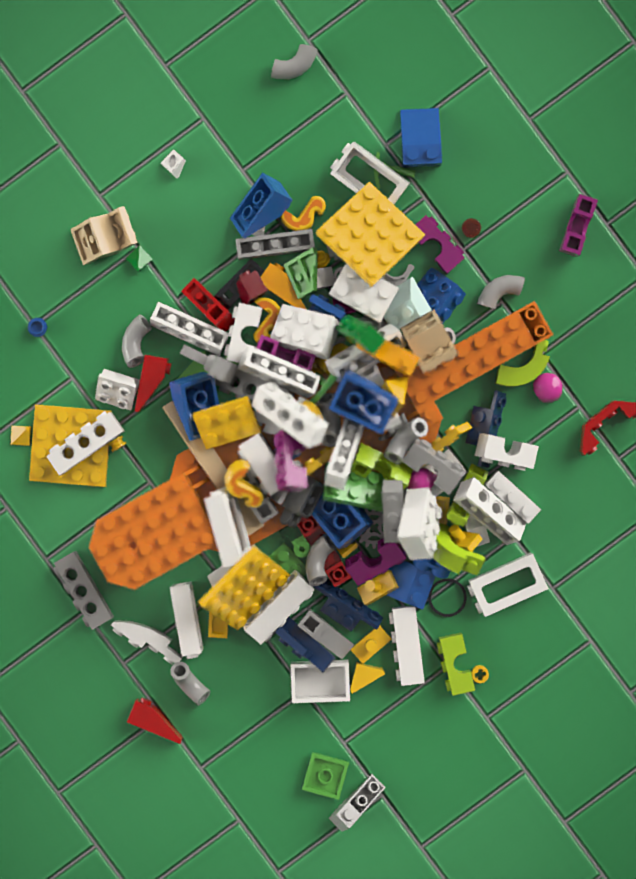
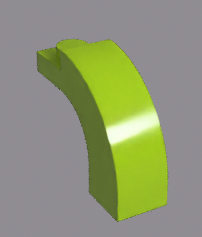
(518, 376)
(456, 513)
(453, 556)

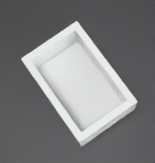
(360, 296)
(305, 330)
(262, 462)
(419, 524)
(313, 685)

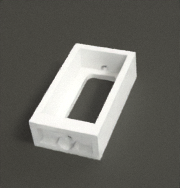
(351, 150)
(228, 526)
(478, 582)
(187, 619)

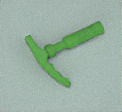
(400, 170)
(326, 384)

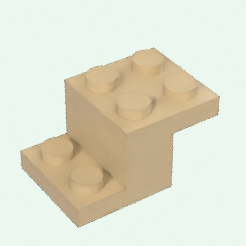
(103, 235)
(429, 341)

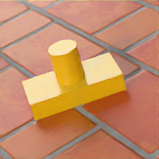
(464, 539)
(377, 587)
(370, 644)

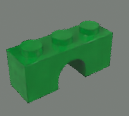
(360, 333)

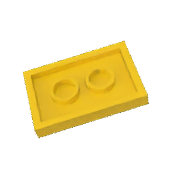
(227, 422)

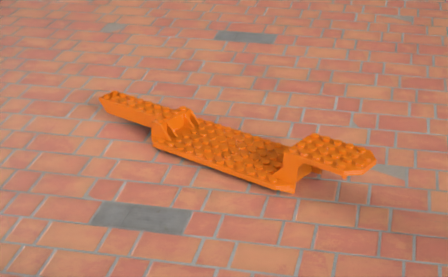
(173, 519)

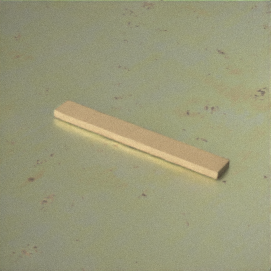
(212, 466)

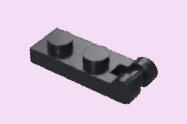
(231, 285)

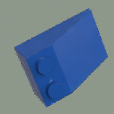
(421, 138)
(261, 205)
(192, 395)
(363, 402)
(341, 521)
(412, 583)

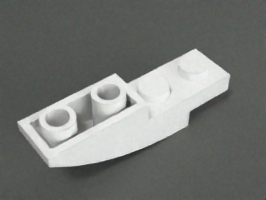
(140, 634)

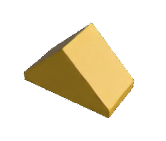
(397, 388)
(364, 675)

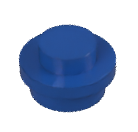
(37, 327)

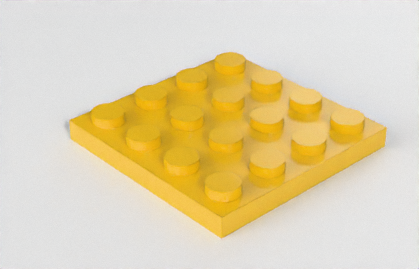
(370, 234)
(51, 428)
(245, 588)

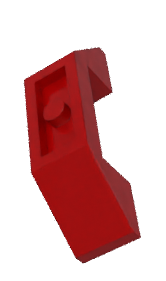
(588, 441)
(334, 565)

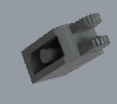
(301, 503)

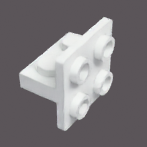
(116, 389)

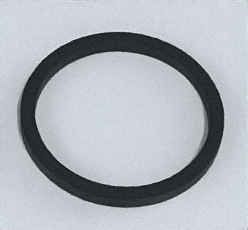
(452, 614)

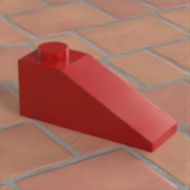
(208, 305)
(152, 376)
(151, 719)

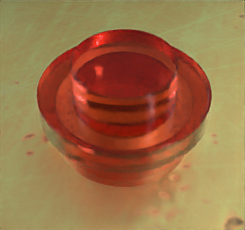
(471, 228)

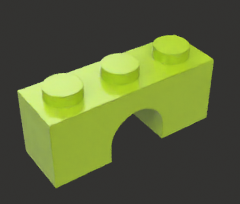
(371, 459)
(451, 647)

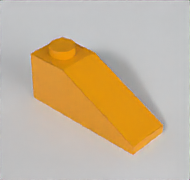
(279, 284)
(395, 357)

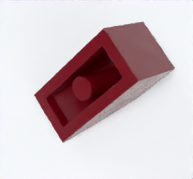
(250, 287)

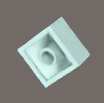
(406, 305)

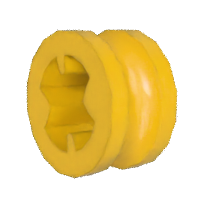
(117, 443)
(484, 677)

